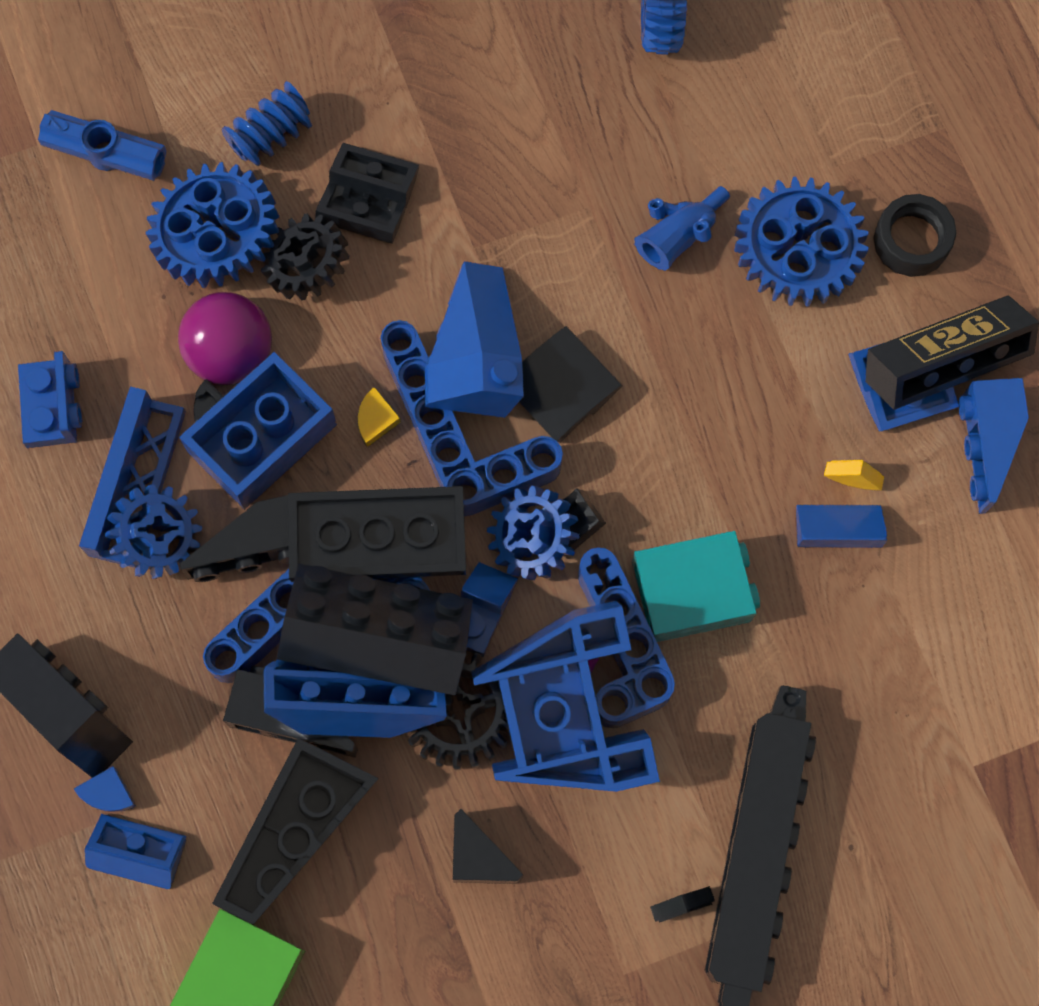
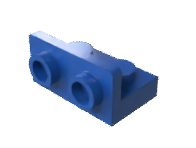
(48, 402)

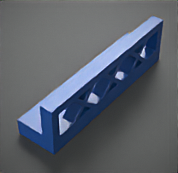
(120, 466)

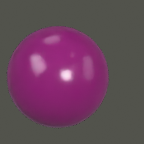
(224, 337)

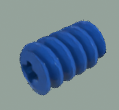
(268, 125)

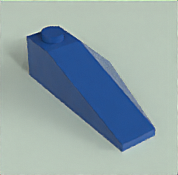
(476, 348)

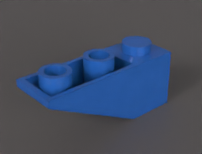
(995, 423)

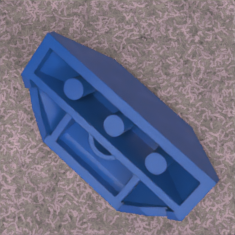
(346, 704)

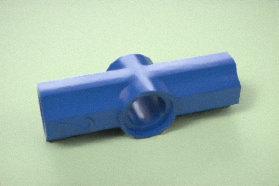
(81, 138)

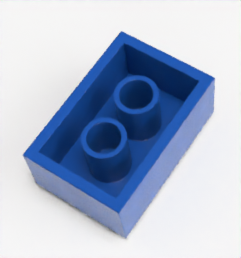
(259, 430)

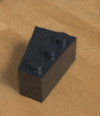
(57, 708)

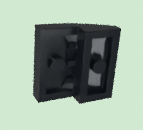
(367, 192)
(565, 384)

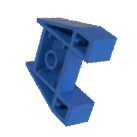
(556, 711)

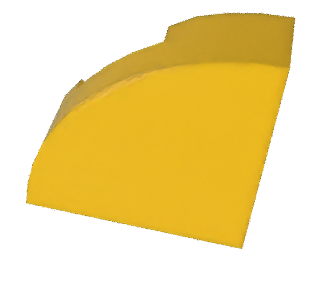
(375, 417)
(854, 474)

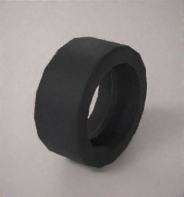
(932, 212)

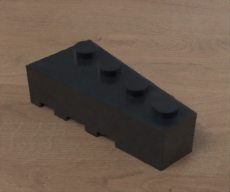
(295, 820)

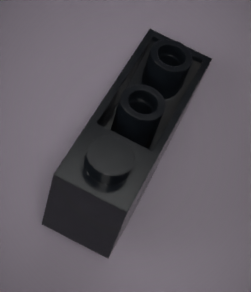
(244, 544)

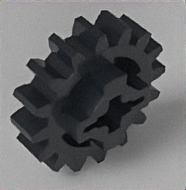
(305, 257)

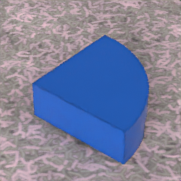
(106, 792)

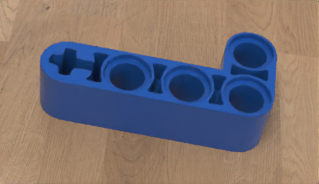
(633, 669)

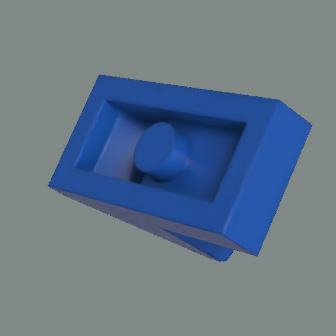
(490, 596)

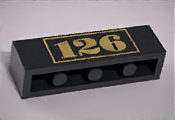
(951, 352)

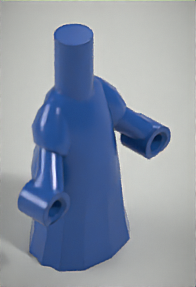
(678, 230)

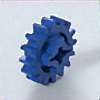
(153, 514)
(528, 533)

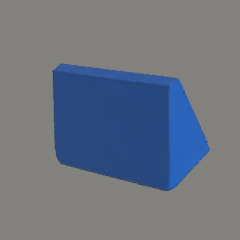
(840, 526)
(134, 851)

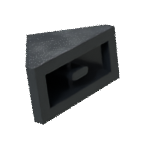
(477, 857)

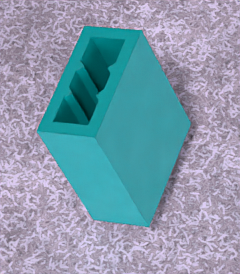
(695, 586)

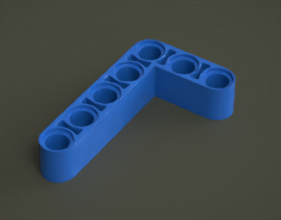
(449, 435)
(265, 609)

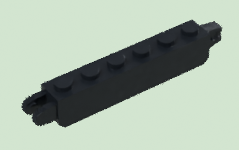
(759, 848)

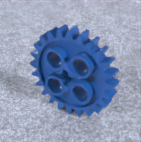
(234, 197)
(824, 268)

